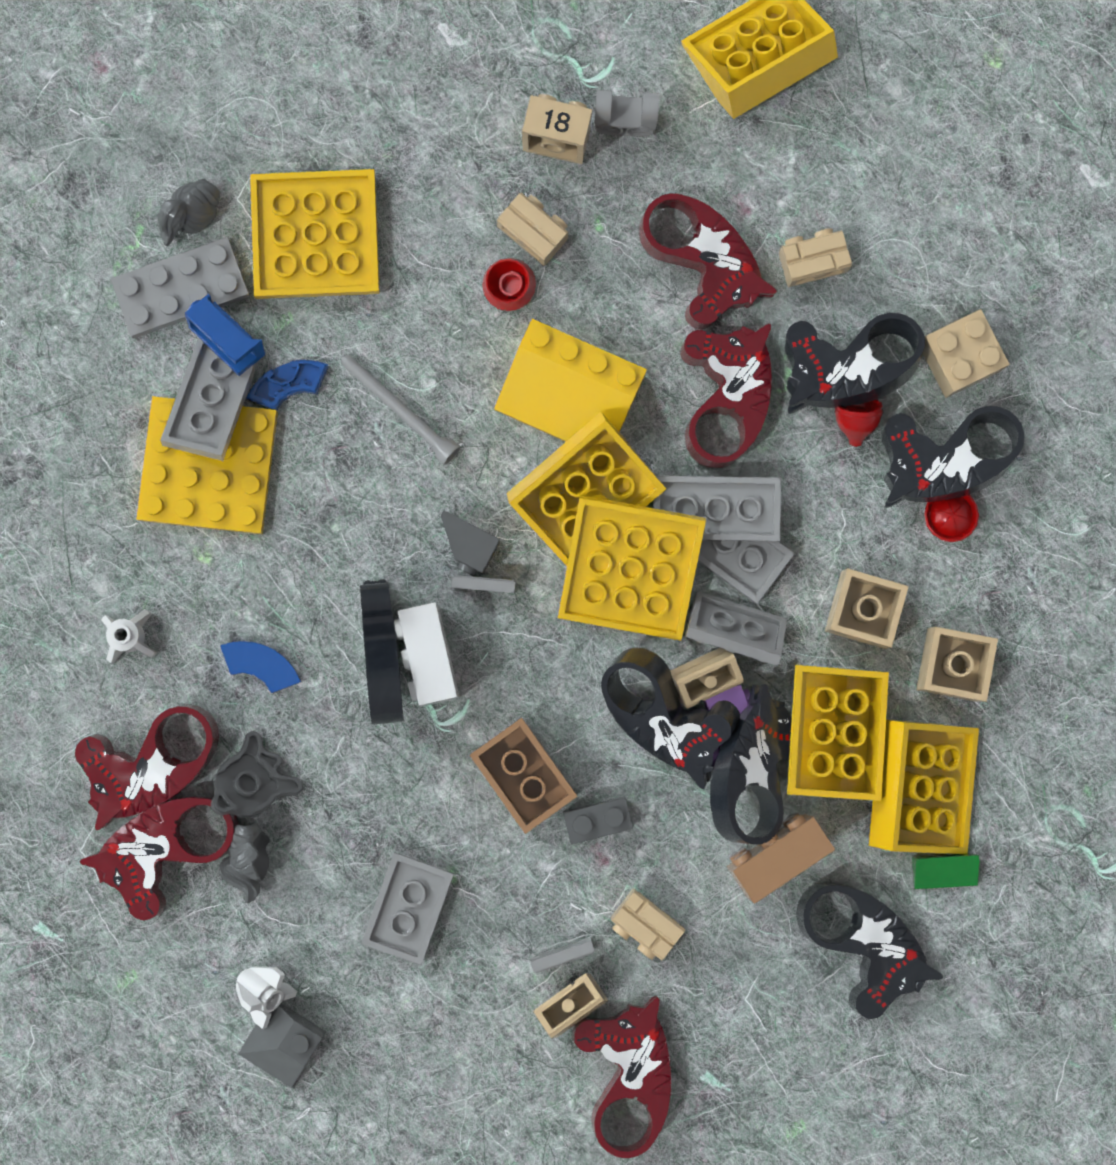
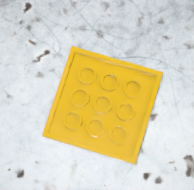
(314, 234)
(204, 490)
(631, 567)

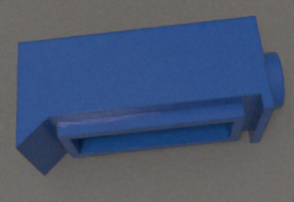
(223, 335)

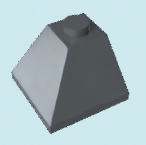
(284, 1045)

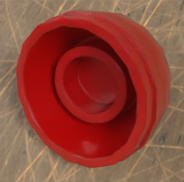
(859, 420)

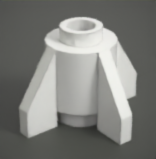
(134, 639)
(262, 992)

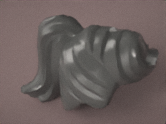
(188, 210)
(246, 860)

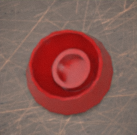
(509, 284)
(952, 518)

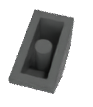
(469, 544)

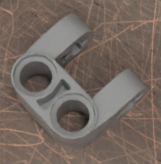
(626, 114)

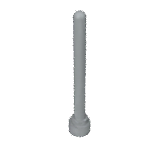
(443, 447)

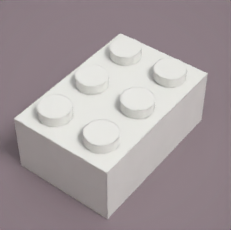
(426, 654)

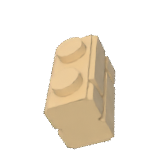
(533, 228)
(815, 257)
(706, 677)
(647, 925)
(570, 1005)

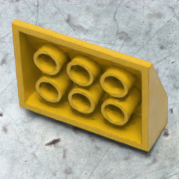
(760, 51)
(566, 382)
(589, 464)
(838, 733)
(925, 788)

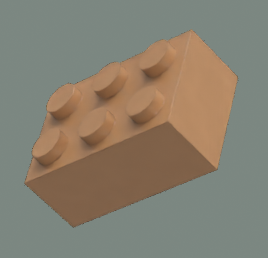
(523, 775)
(780, 859)

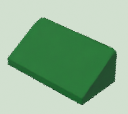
(945, 871)

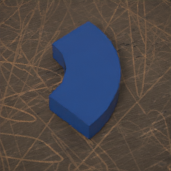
(286, 381)
(262, 662)

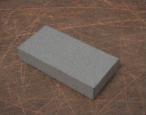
(482, 583)
(562, 955)

